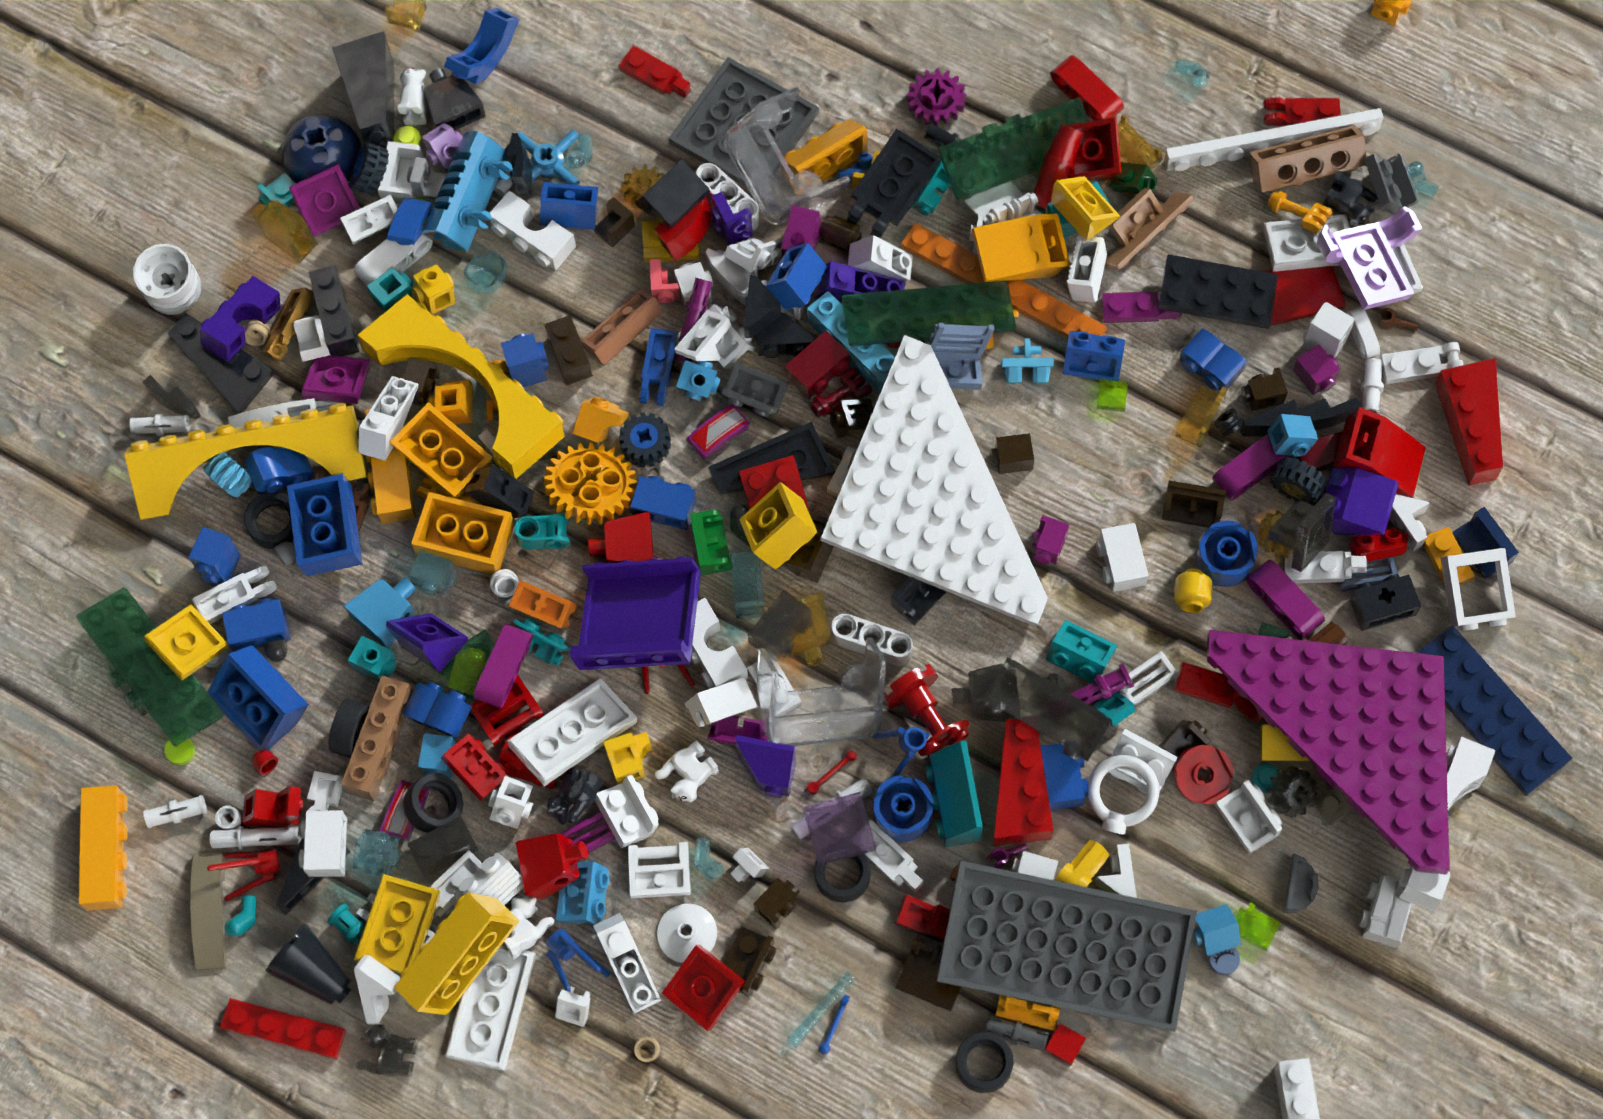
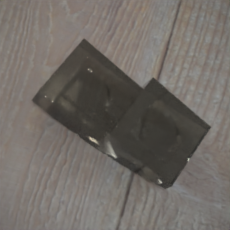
(174, 400)

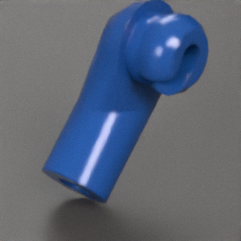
(862, 166)

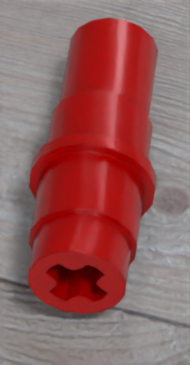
(1057, 162)

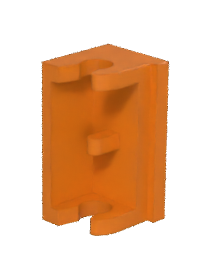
(542, 605)

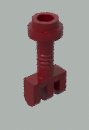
(821, 406)

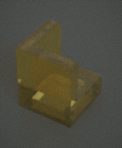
(406, 13)

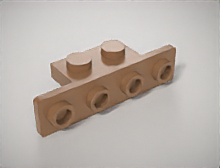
(1141, 222)

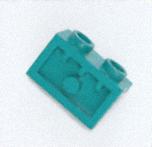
(1080, 651)

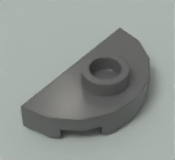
(1301, 885)

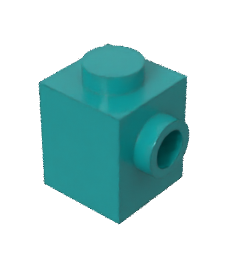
(372, 659)

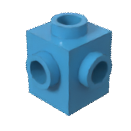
(687, 375)

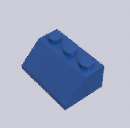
(256, 697)

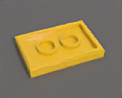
(398, 923)

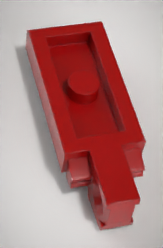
(654, 73)

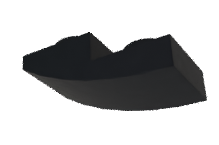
(521, 165)

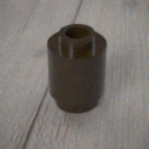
(839, 231)

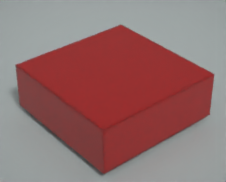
(1065, 1044)

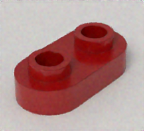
(1378, 547)

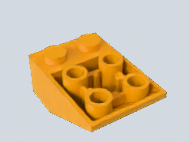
(1021, 248)

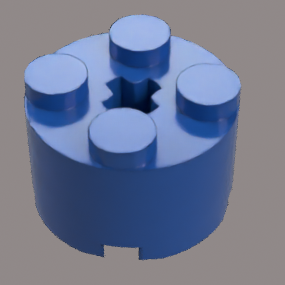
(1240, 550)
(907, 793)

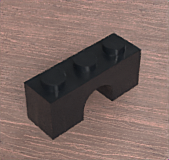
(333, 311)

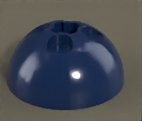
(317, 145)

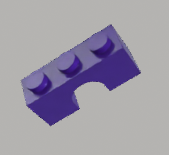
(251, 301)

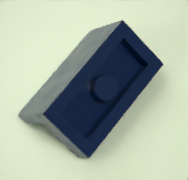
(1484, 534)

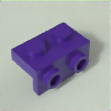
(732, 226)

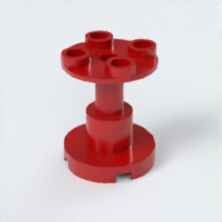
(914, 692)

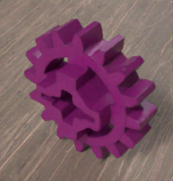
(950, 99)

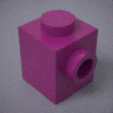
(1317, 369)

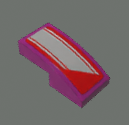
(717, 430)
(395, 820)

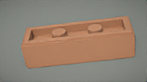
(622, 326)

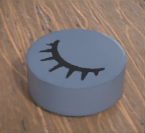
(1224, 962)

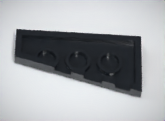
(801, 442)

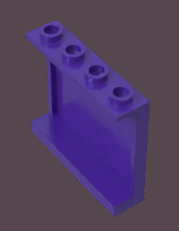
(638, 614)

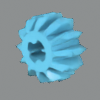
(228, 474)

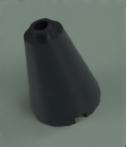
(310, 968)

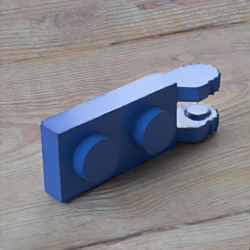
(658, 363)

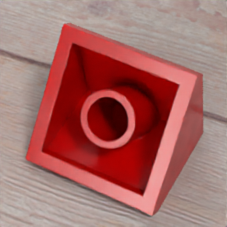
(1098, 150)

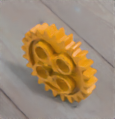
(591, 476)

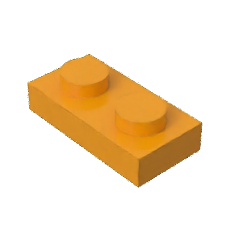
(1443, 544)

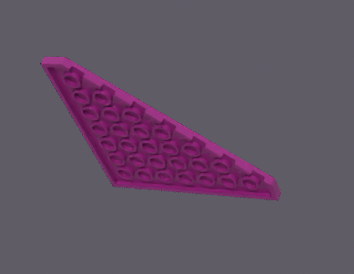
(1365, 723)

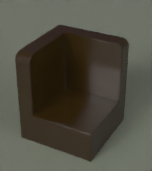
(616, 223)

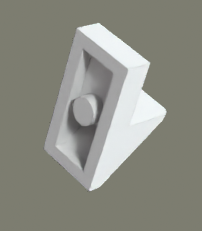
(703, 336)
(1403, 518)
(1123, 882)
(374, 985)

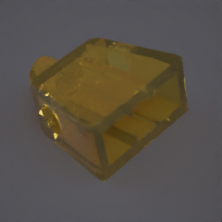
(277, 222)
(818, 633)

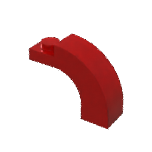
(687, 232)

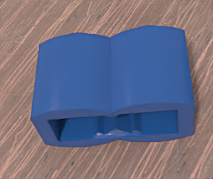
(1212, 360)
(276, 468)
(437, 709)

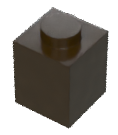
(1013, 453)

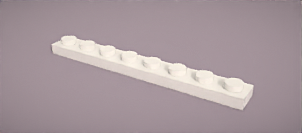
(1238, 146)

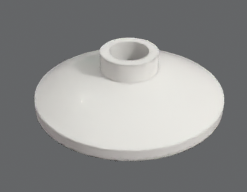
(669, 931)

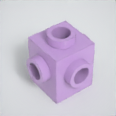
(442, 145)

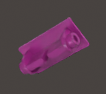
(725, 730)

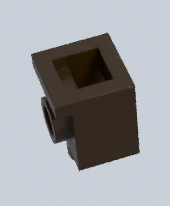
(424, 374)
(1265, 390)
(776, 902)

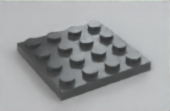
(725, 101)

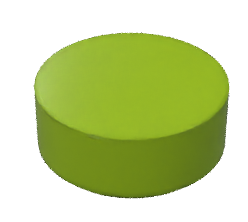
(181, 754)

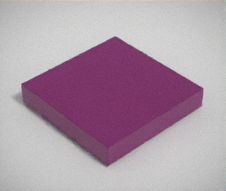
(324, 200)
(336, 379)

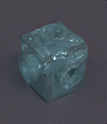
(376, 853)

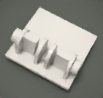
(1003, 204)

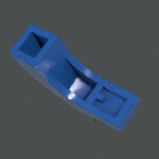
(486, 48)

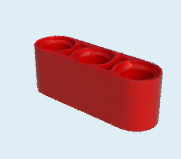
(1080, 82)

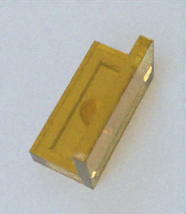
(1201, 415)

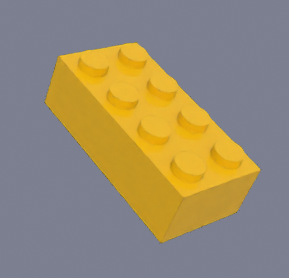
(456, 953)

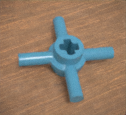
(548, 159)

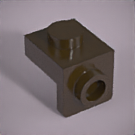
(1185, 736)

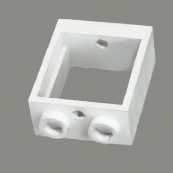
(1453, 595)

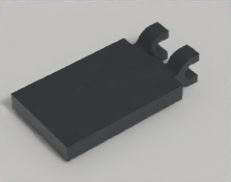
(893, 182)

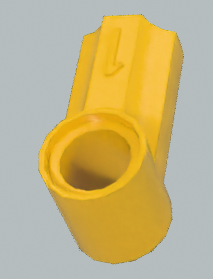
(1084, 865)

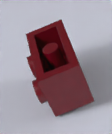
(817, 365)

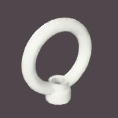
(1116, 821)

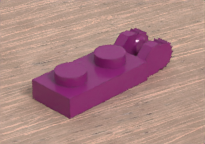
(1134, 308)

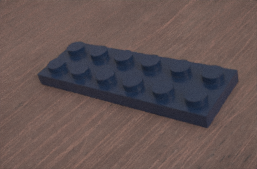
(1496, 714)

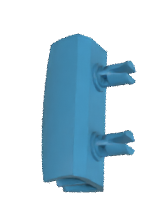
(467, 191)

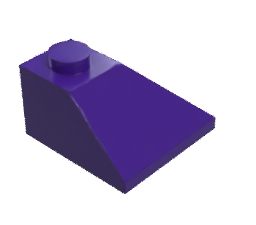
(768, 764)

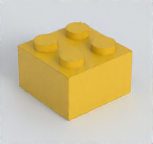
(778, 526)

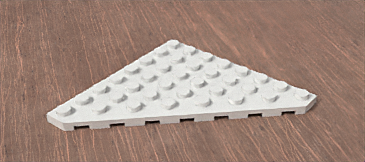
(926, 498)

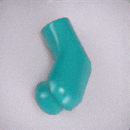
(245, 919)

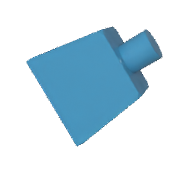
(378, 605)

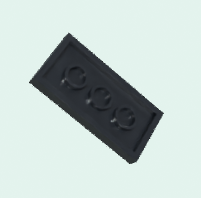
(1218, 291)

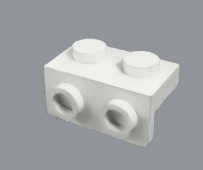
(1249, 816)

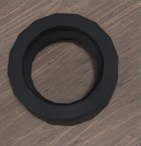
(251, 514)
(347, 727)
(446, 787)
(847, 894)
(1000, 1045)

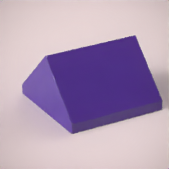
(428, 639)

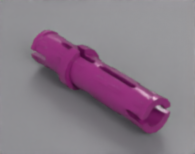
(695, 309)

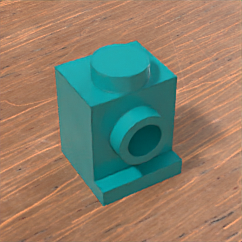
(385, 284)

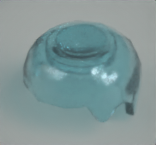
(486, 273)

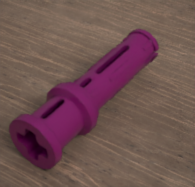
(1105, 685)

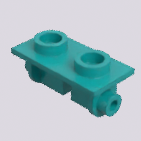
(928, 198)
(549, 644)

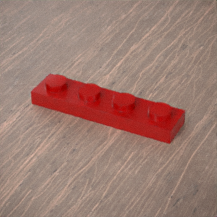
(283, 1028)

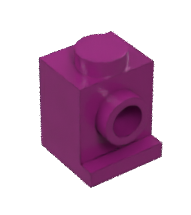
(1049, 540)

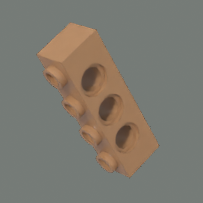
(1294, 154)
(377, 739)

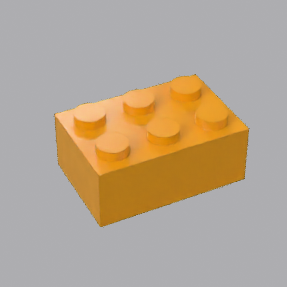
(464, 533)

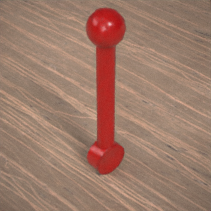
(813, 787)

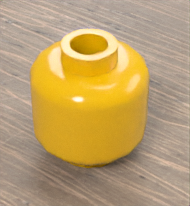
(1193, 591)

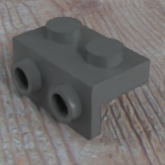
(755, 389)

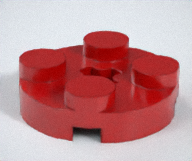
(1219, 779)

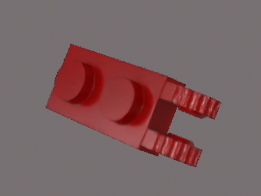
(1300, 110)

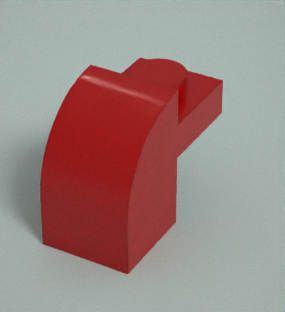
(272, 808)

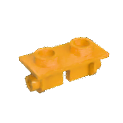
(1028, 1012)

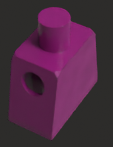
(801, 228)

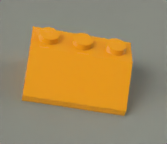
(830, 151)
(441, 450)

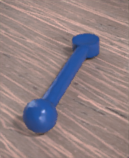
(824, 1047)

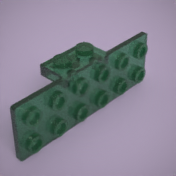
(1006, 150)
(914, 312)
(149, 685)

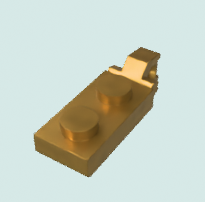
(282, 330)

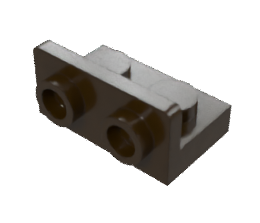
(748, 958)

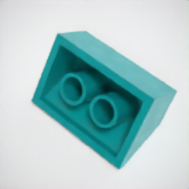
(955, 795)

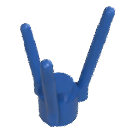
(909, 742)
(564, 947)

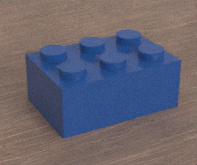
(324, 525)

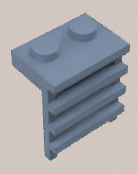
(959, 353)

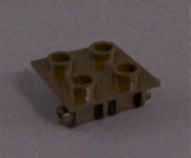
(920, 974)

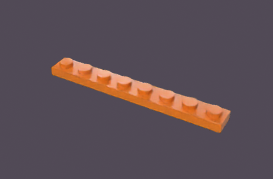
(1024, 297)

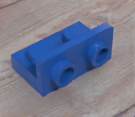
(1093, 356)

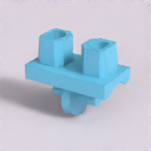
(1014, 366)

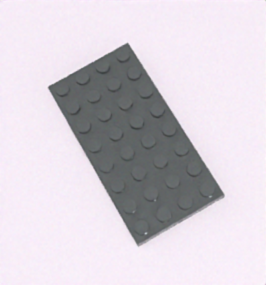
(1066, 946)

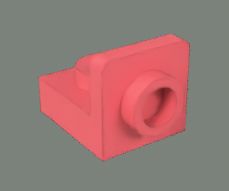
(660, 289)

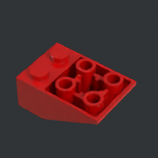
(1381, 448)

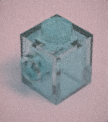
(432, 574)

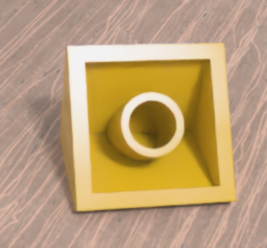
(1083, 206)

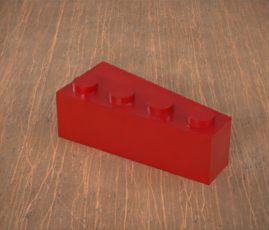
(1473, 416)
(1023, 798)

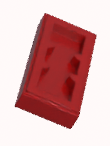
(1204, 685)

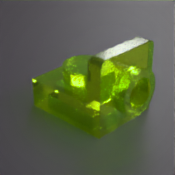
(467, 670)
(1256, 926)

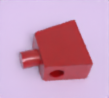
(625, 539)
(549, 863)

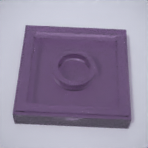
(839, 828)

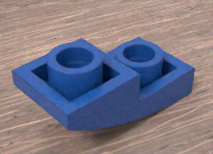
(408, 221)

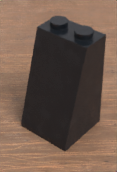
(369, 82)

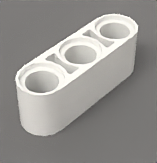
(728, 187)
(390, 255)
(862, 628)

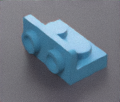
(584, 898)

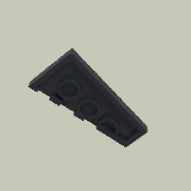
(235, 380)

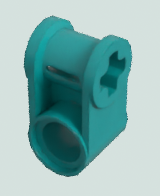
(545, 532)

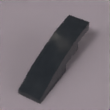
(1319, 412)

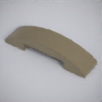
(207, 912)

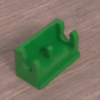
(710, 542)

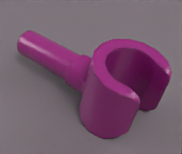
(1003, 855)

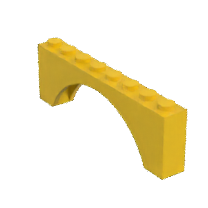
(411, 331)
(163, 466)

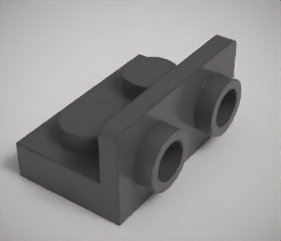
(1391, 182)

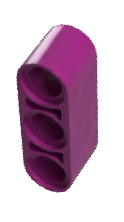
(1248, 468)
(1285, 599)
(503, 666)

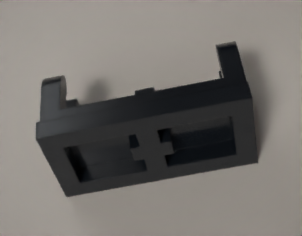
(500, 491)
(915, 599)

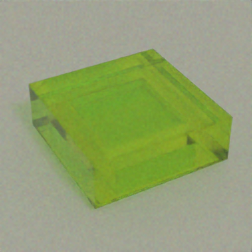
(1112, 395)

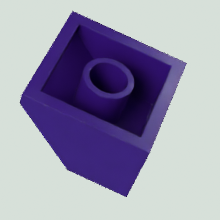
(1361, 501)

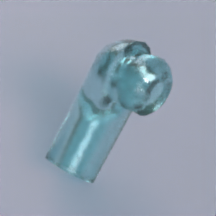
(1193, 68)
(582, 154)
(1419, 180)
(703, 861)

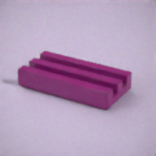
(595, 832)

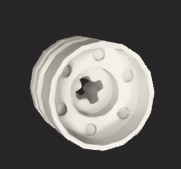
(159, 267)

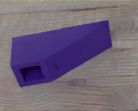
(848, 280)

